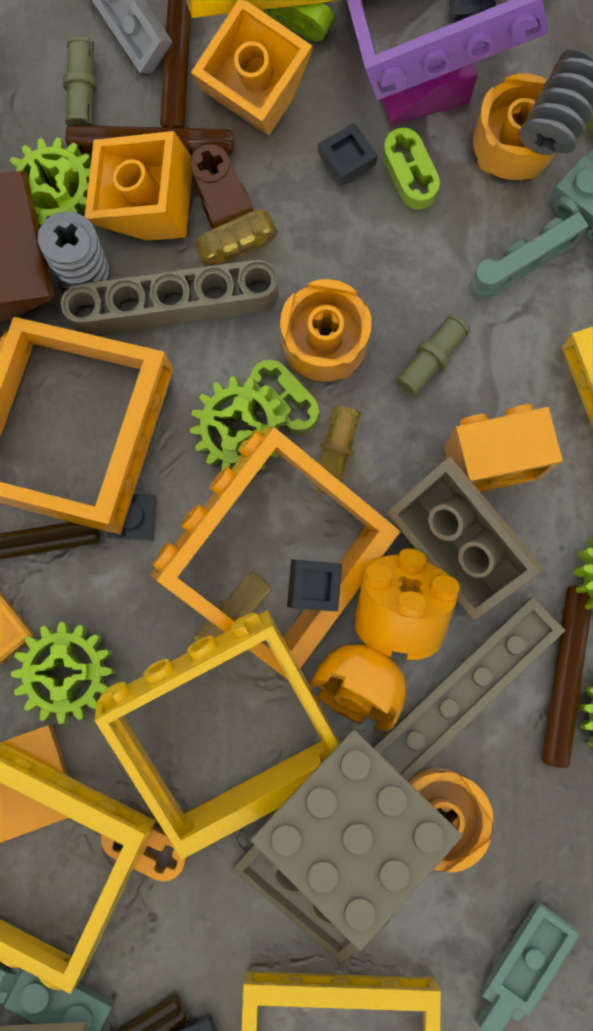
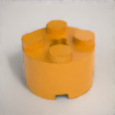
(498, 127)
(319, 306)
(405, 605)
(469, 813)

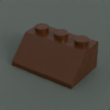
(23, 268)

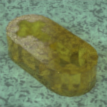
(236, 238)

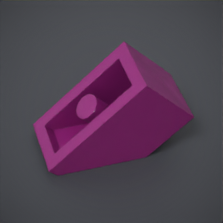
(432, 96)

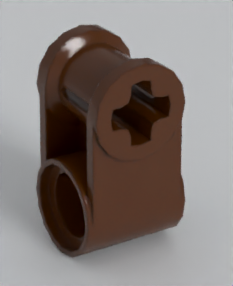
(222, 193)

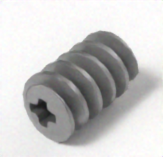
(561, 106)
(72, 249)

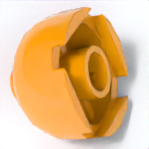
(361, 685)

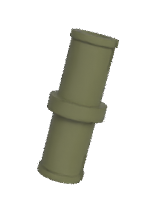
(79, 81)
(432, 355)

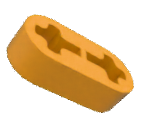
(147, 861)

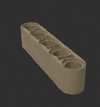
(153, 288)

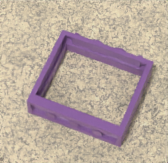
(447, 47)

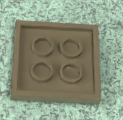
(356, 839)

